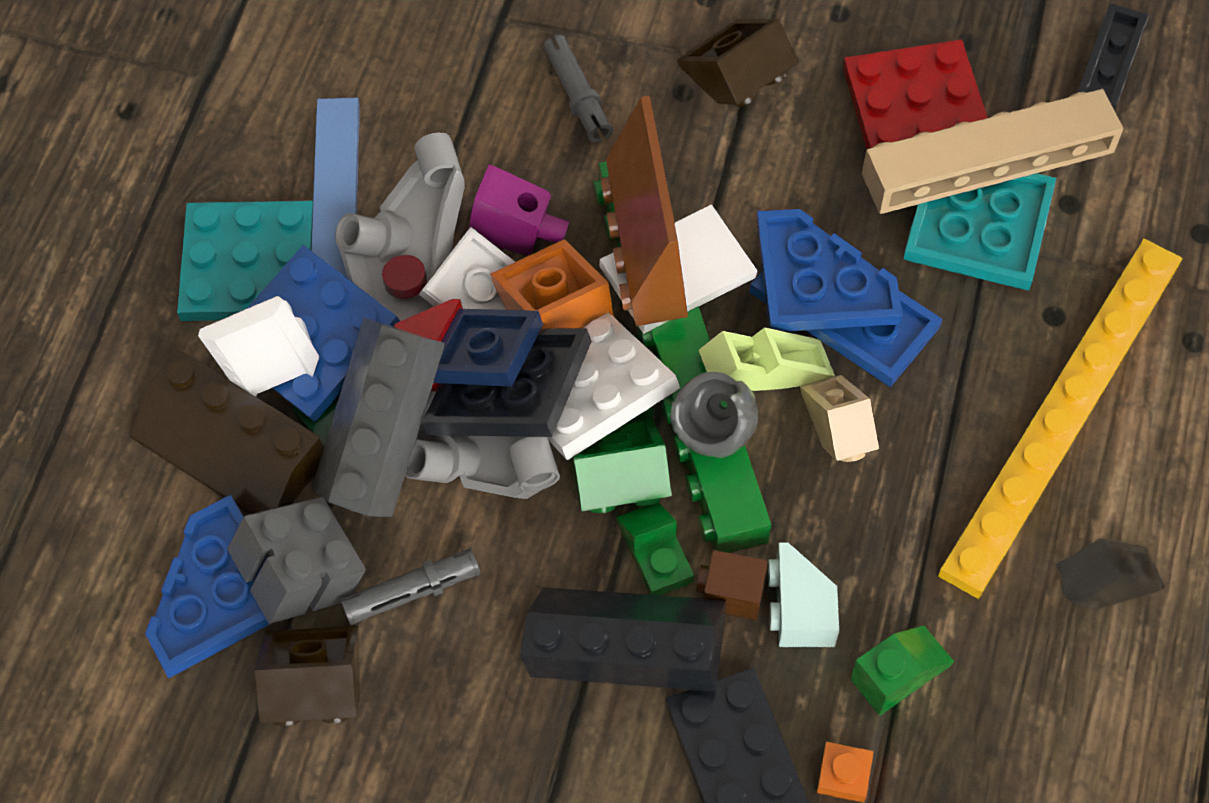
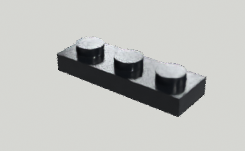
(1114, 52)

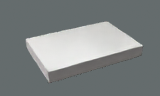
(709, 261)

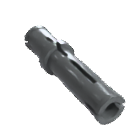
(584, 101)
(410, 586)

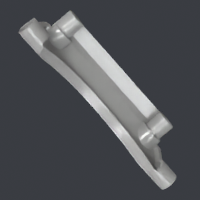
(421, 223)

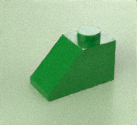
(899, 667)

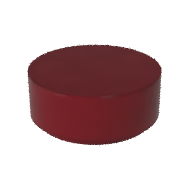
(404, 276)

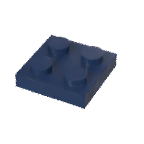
(487, 346)

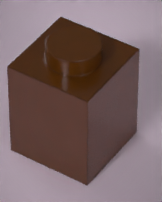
(736, 580)

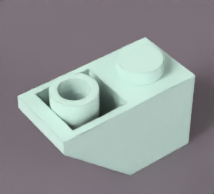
(805, 601)

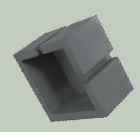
(302, 548)

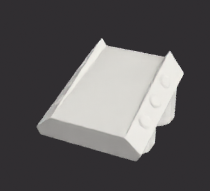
(261, 346)

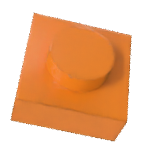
(845, 772)

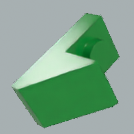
(655, 548)

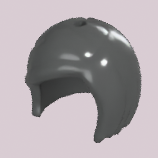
(708, 425)

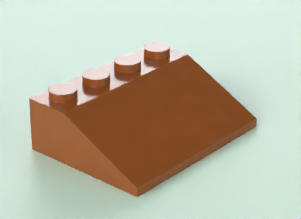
(644, 222)

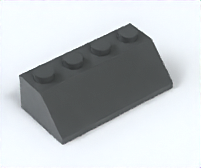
(377, 419)

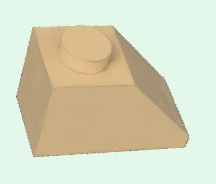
(841, 418)

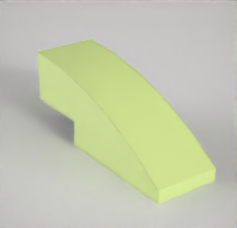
(767, 359)

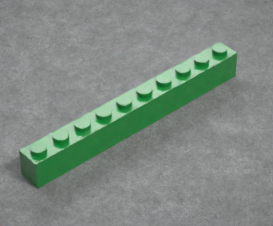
(724, 486)

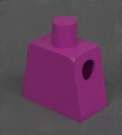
(514, 213)

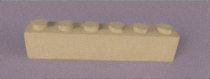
(991, 150)

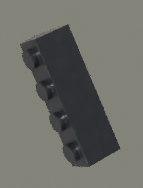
(624, 638)

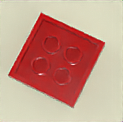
(912, 91)

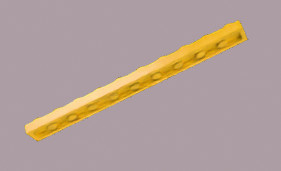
(1059, 420)

